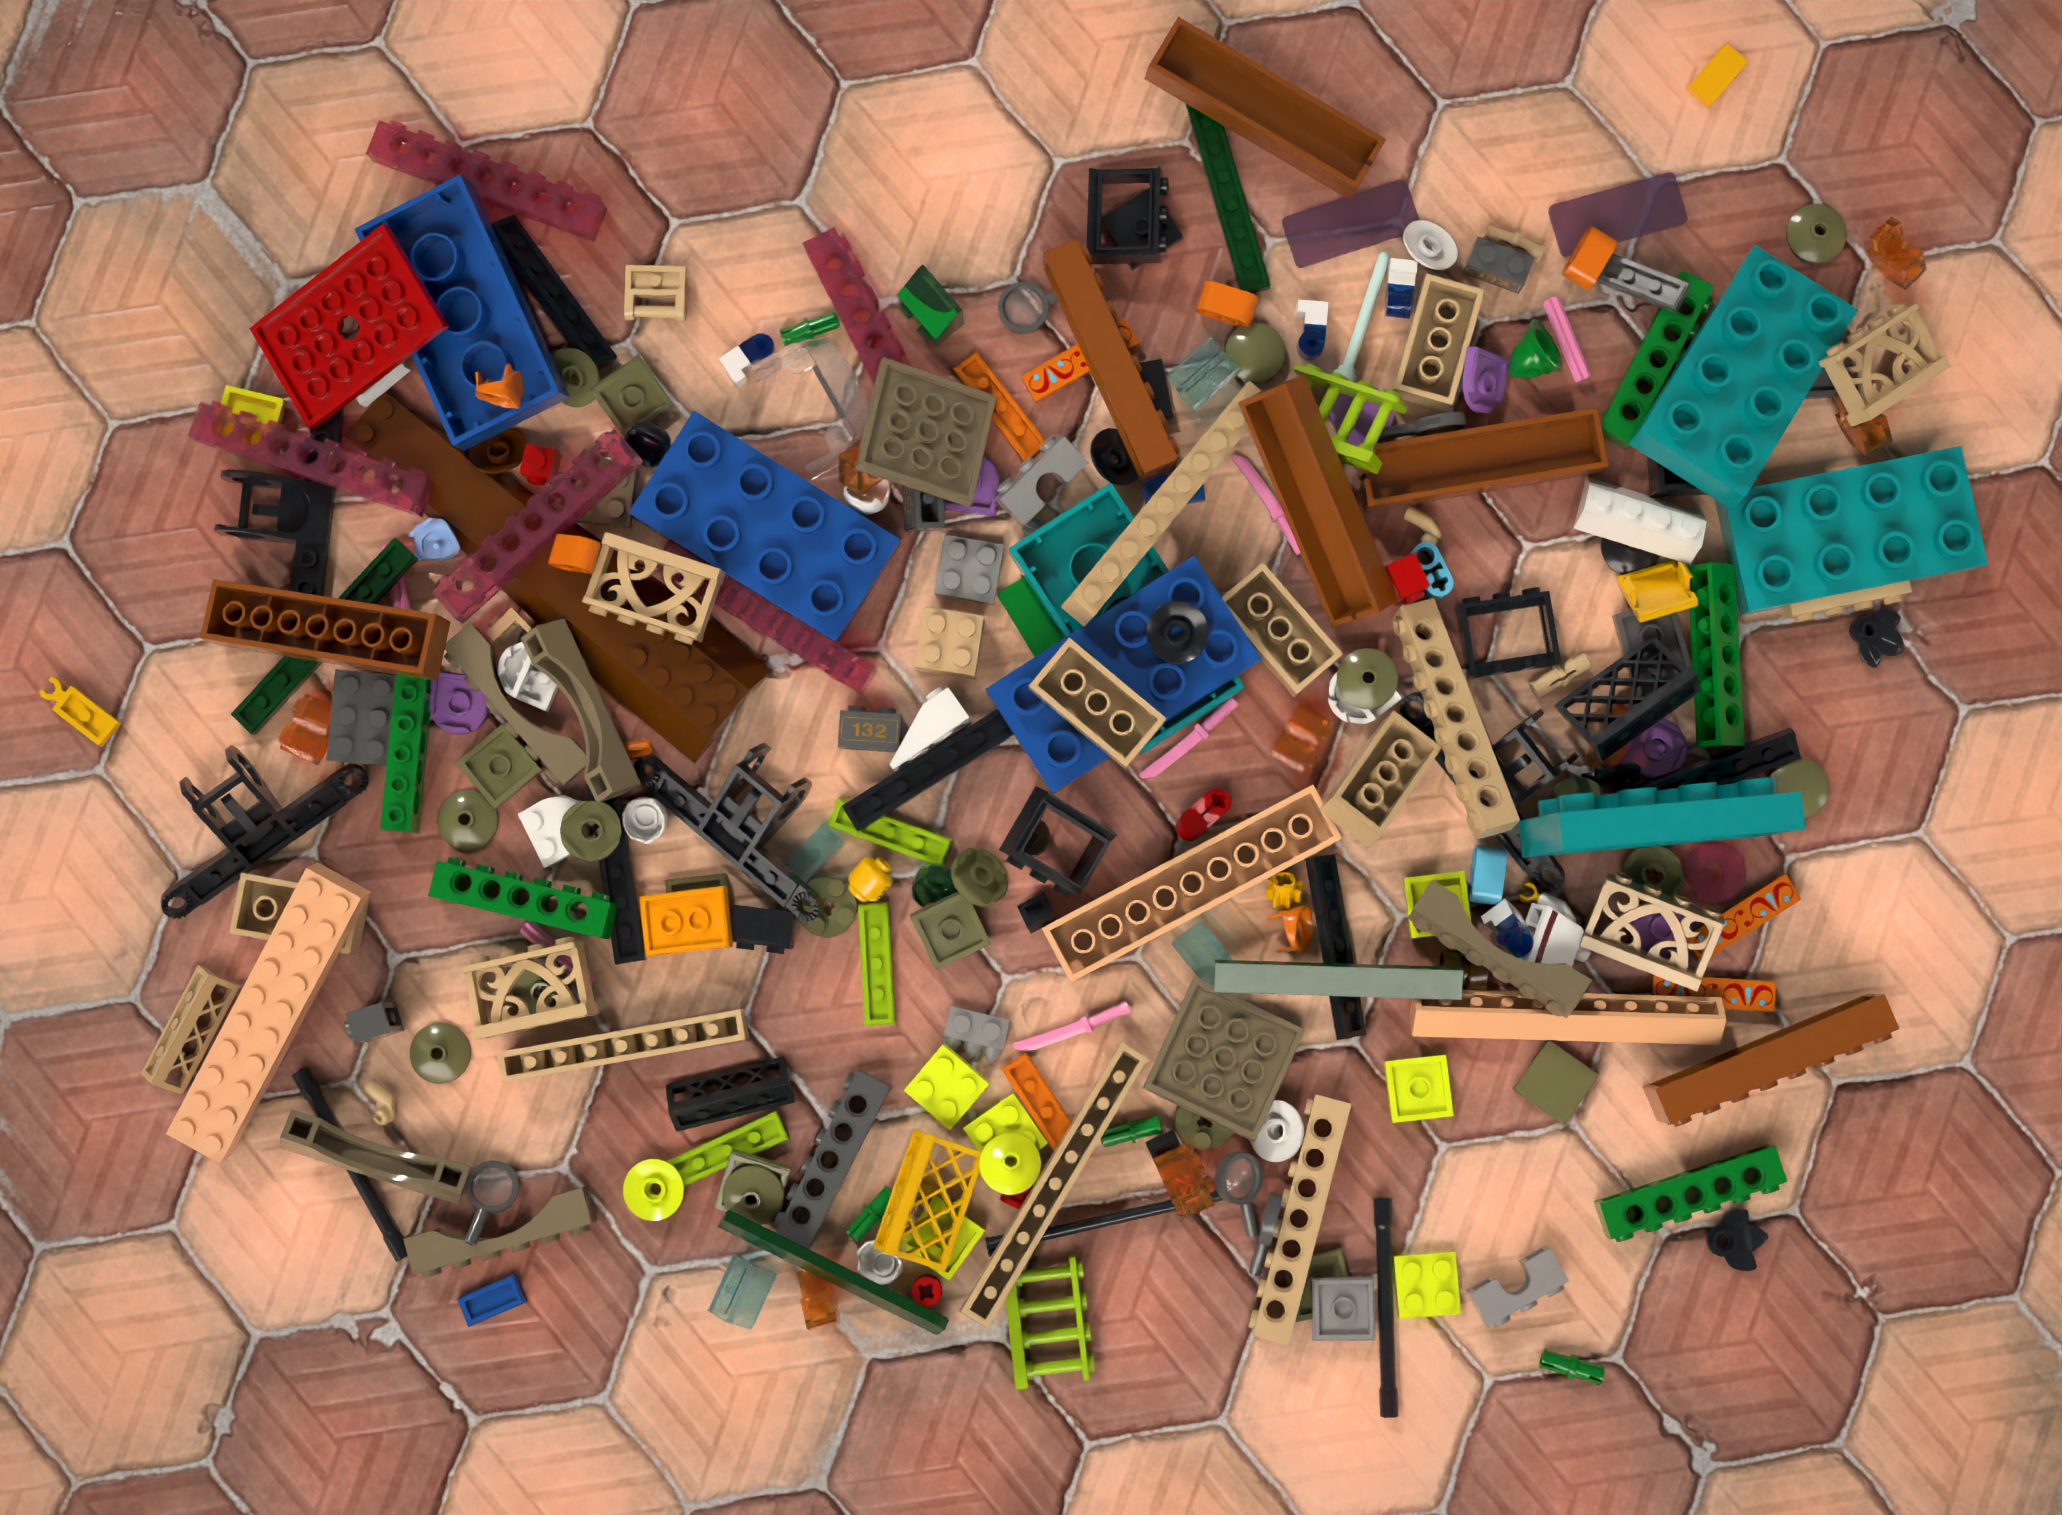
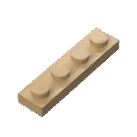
(1859, 599)

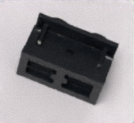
(762, 927)

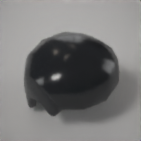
(649, 442)

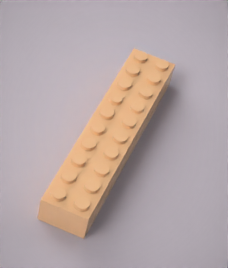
(1191, 883)
(268, 1012)

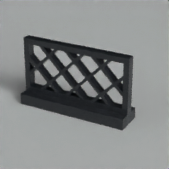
(1646, 709)

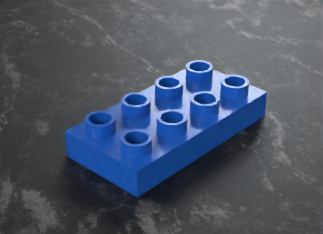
(484, 307)
(765, 526)
(1121, 646)

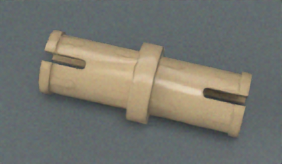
(1514, 241)
(1560, 675)

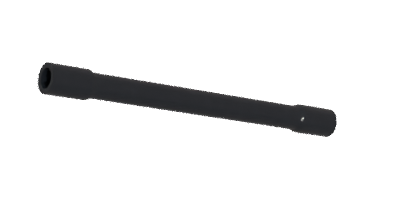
(391, 1234)
(1388, 1391)

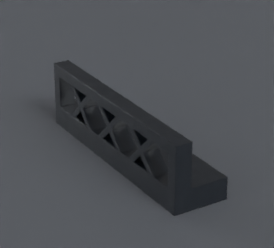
(729, 1099)

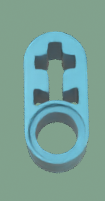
(1441, 574)
(1487, 875)

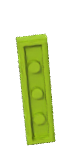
(895, 836)
(876, 964)
(715, 1154)

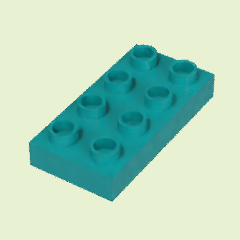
(1743, 377)
(1852, 530)
(1064, 553)
(1660, 817)

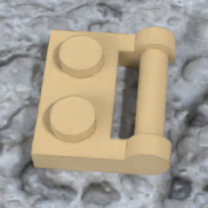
(655, 282)

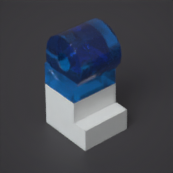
(1400, 287)
(1314, 328)
(751, 351)
(1510, 928)

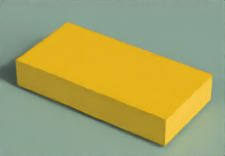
(1717, 75)

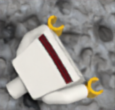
(1552, 930)

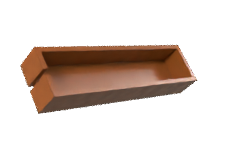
(1264, 108)
(1109, 360)
(1485, 459)
(1318, 501)
(1771, 1058)

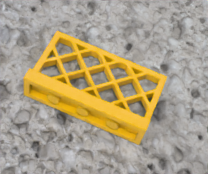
(904, 1199)

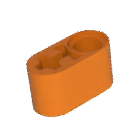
(1589, 258)
(1227, 304)
(574, 553)

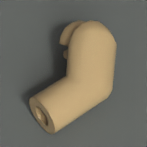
(1426, 523)
(384, 1102)

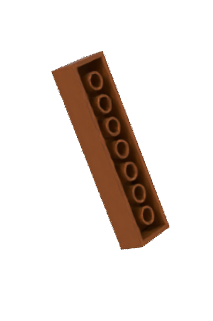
(325, 629)

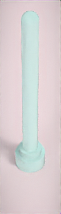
(1347, 368)

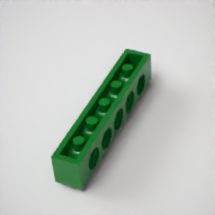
(1614, 425)
(1716, 656)
(406, 755)
(448, 886)
(1767, 1180)

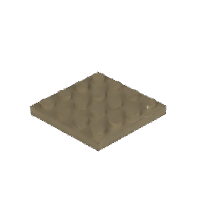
(925, 432)
(1224, 1059)

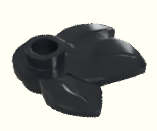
(1881, 636)
(1621, 775)
(1740, 1240)

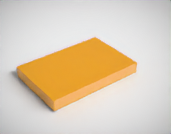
(686, 921)

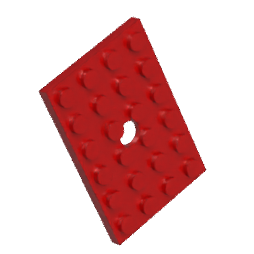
(305, 335)

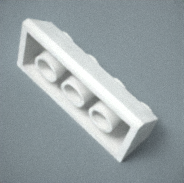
(1640, 521)

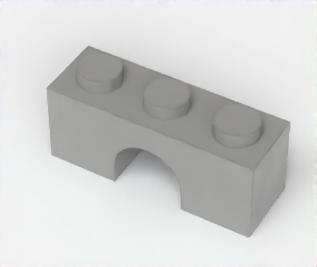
(1019, 494)
(1542, 1277)

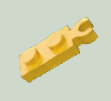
(82, 712)

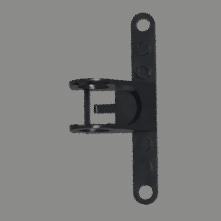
(302, 515)
(733, 827)
(254, 832)
(1509, 839)

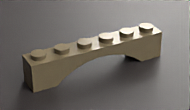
(557, 656)
(477, 659)
(1551, 984)
(332, 1145)
(439, 1247)

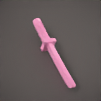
(1277, 514)
(1190, 740)
(1085, 1024)

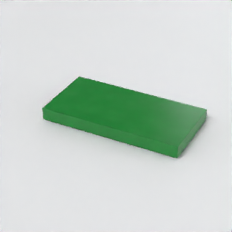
(1029, 617)

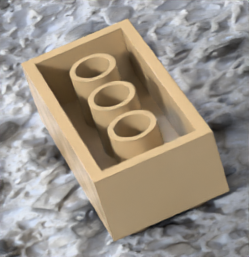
(1437, 342)
(1280, 630)
(1097, 703)
(1380, 779)
(263, 900)

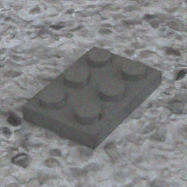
(1665, 629)
(360, 717)

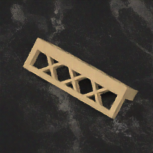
(182, 1023)

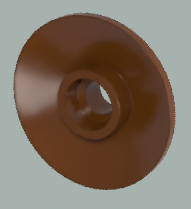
(499, 452)

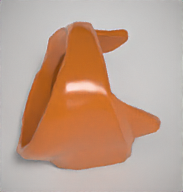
(501, 393)
(1303, 917)

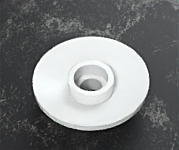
(1430, 245)
(1270, 1143)

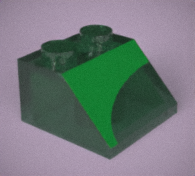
(929, 307)

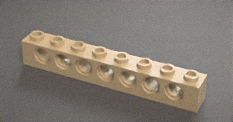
(1480, 757)
(623, 1045)
(1281, 1328)

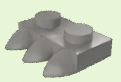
(976, 1030)

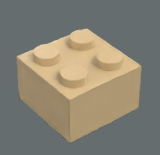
(949, 643)

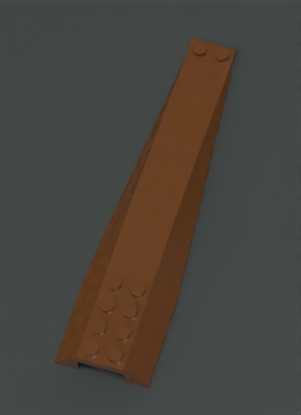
(668, 684)

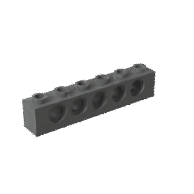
(874, 1093)

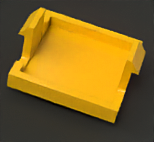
(1658, 590)

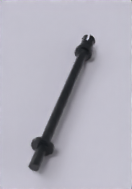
(1100, 1221)

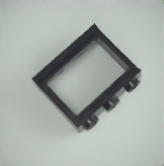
(1157, 216)
(1504, 602)
(1026, 825)

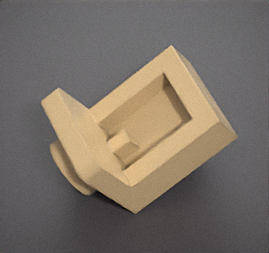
(503, 625)

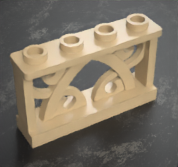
(1921, 365)
(628, 554)
(1673, 968)
(566, 1005)

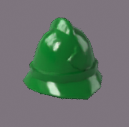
(1535, 354)

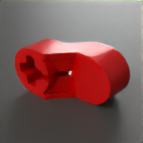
(1213, 805)

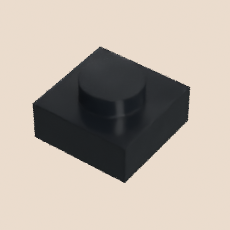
(1037, 912)
(1162, 1143)

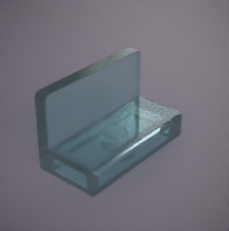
(1203, 373)
(815, 853)
(1200, 951)
(742, 1292)

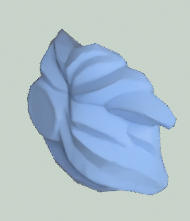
(434, 540)

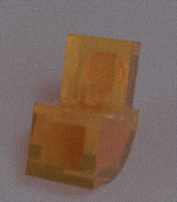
(1894, 256)
(1865, 436)
(818, 1301)

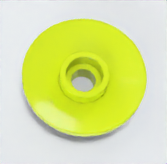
(1010, 1179)
(638, 1190)

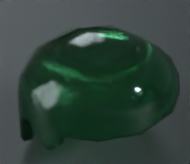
(932, 884)

